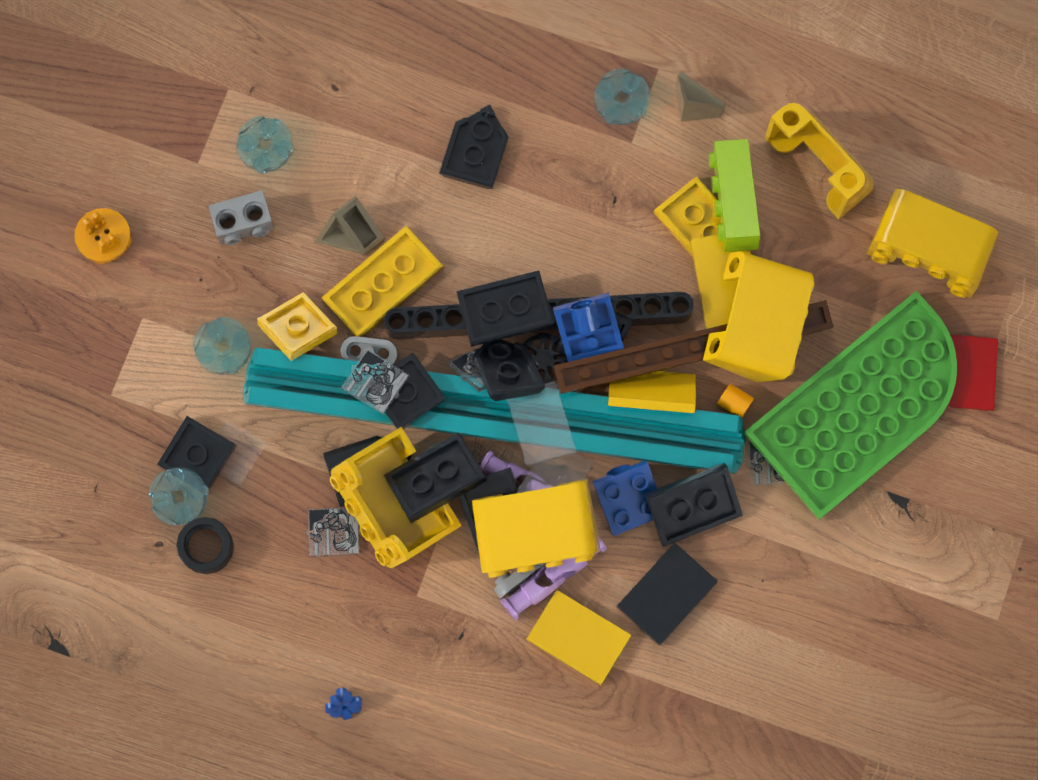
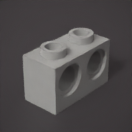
(240, 210)

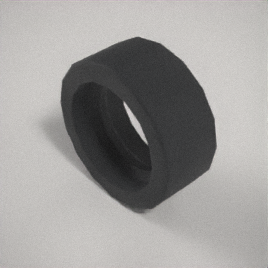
(200, 524)

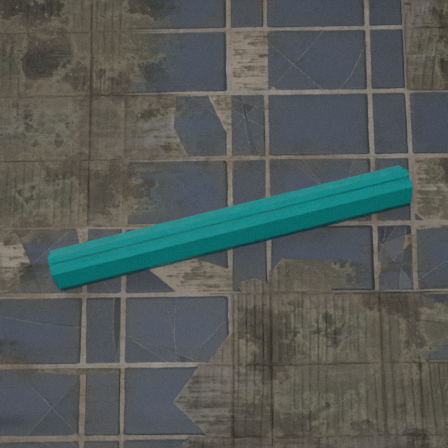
(663, 437)

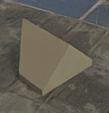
(695, 101)
(351, 229)

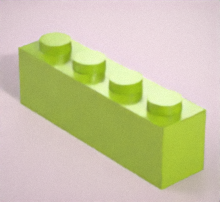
(736, 195)

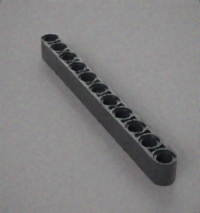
(441, 313)

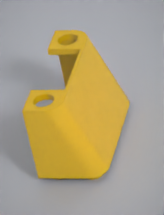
(849, 180)
(935, 240)
(763, 319)
(377, 508)
(535, 528)

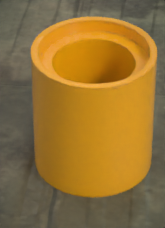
(735, 401)

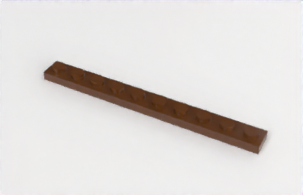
(659, 355)

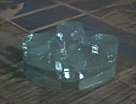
(614, 111)
(267, 129)
(216, 331)
(193, 490)

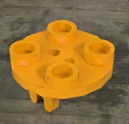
(110, 245)

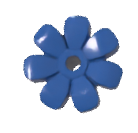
(343, 704)

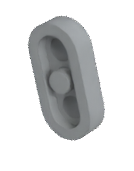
(372, 344)
(510, 582)

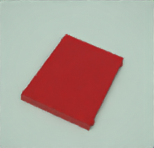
(975, 373)

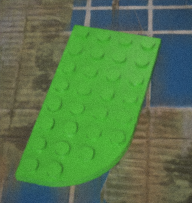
(861, 407)

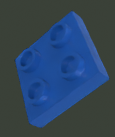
(588, 327)
(623, 496)

